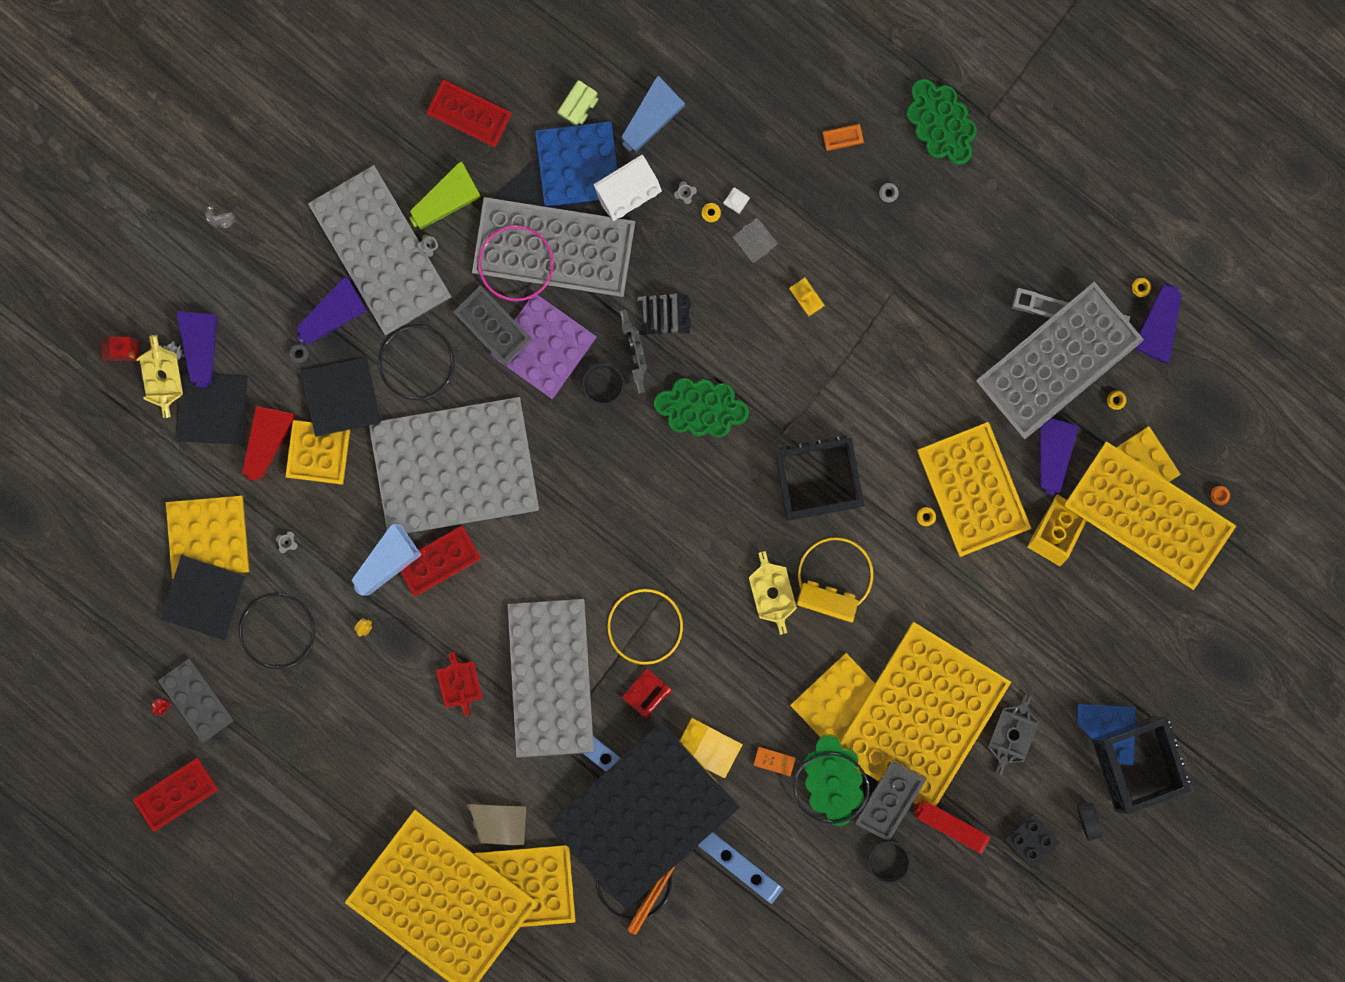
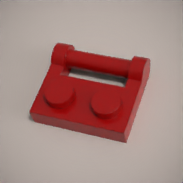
(642, 689)

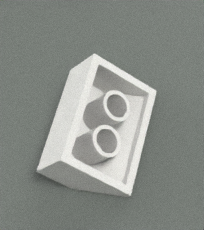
(627, 188)

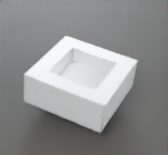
(736, 200)

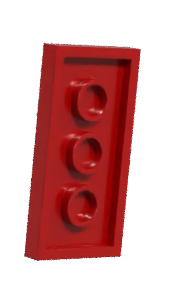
(469, 113)
(440, 561)
(175, 794)

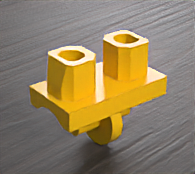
(806, 297)

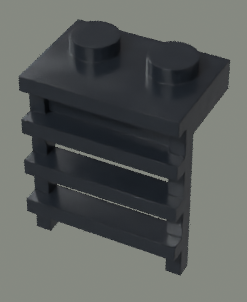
(675, 314)

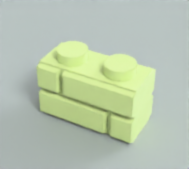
(577, 103)

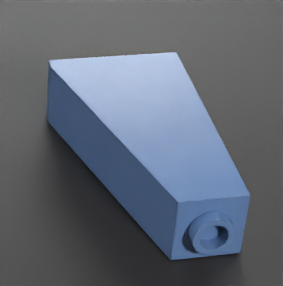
(654, 112)

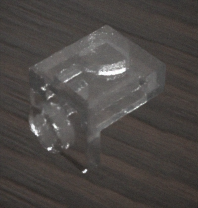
(223, 220)

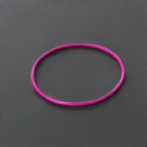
(516, 227)

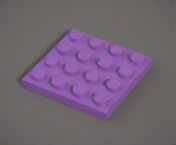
(555, 346)

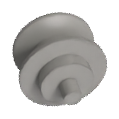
(178, 350)

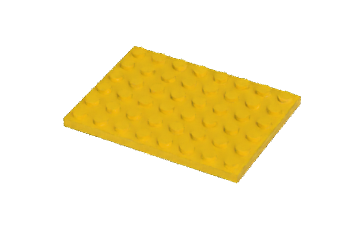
(924, 711)
(441, 901)

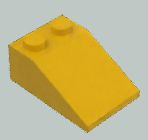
(1057, 532)
(710, 747)

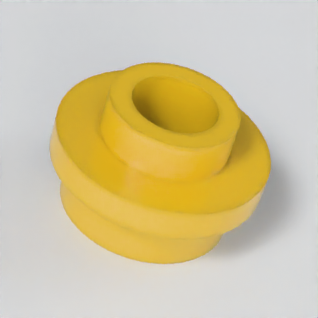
(715, 217)
(1147, 287)
(1120, 395)
(920, 516)
(363, 627)

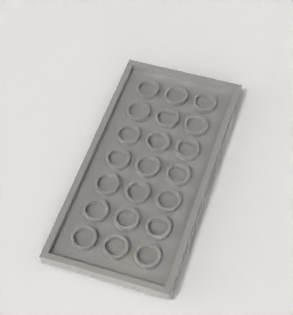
(587, 249)
(379, 250)
(1059, 360)
(550, 678)

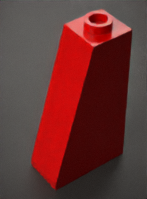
(120, 349)
(266, 437)
(951, 826)

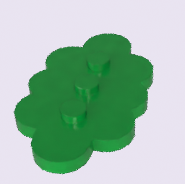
(941, 122)
(701, 408)
(833, 780)

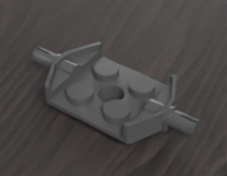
(638, 358)
(1002, 746)

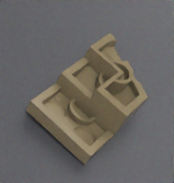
(499, 823)

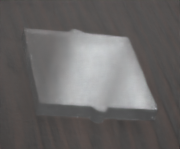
(755, 240)

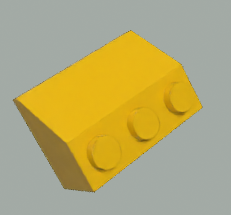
(827, 601)

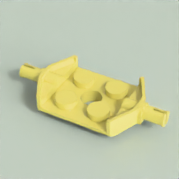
(159, 390)
(772, 576)

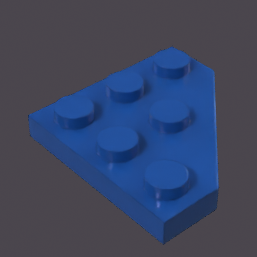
(1103, 719)

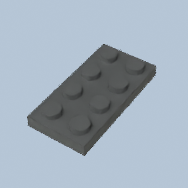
(493, 325)
(196, 700)
(890, 800)

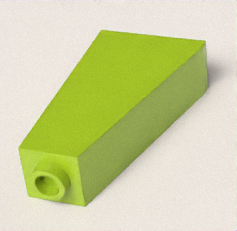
(445, 198)

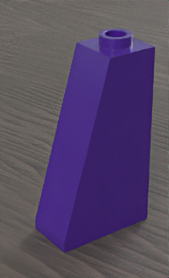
(333, 312)
(1160, 325)
(199, 344)
(1055, 449)

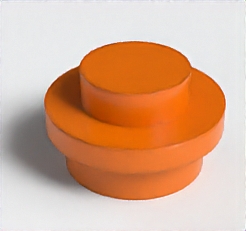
(1220, 495)

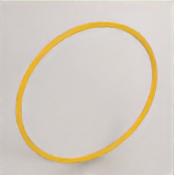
(846, 540)
(650, 662)

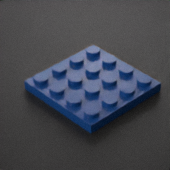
(574, 161)

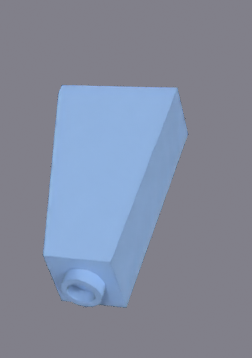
(386, 560)

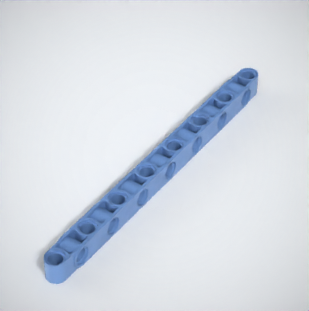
(712, 844)

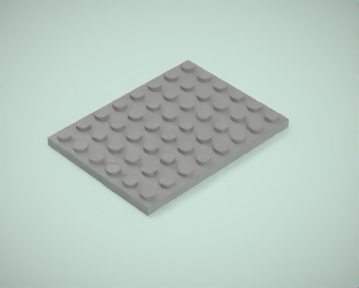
(454, 466)

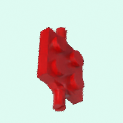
(459, 684)

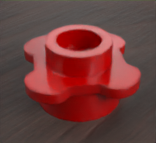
(160, 707)

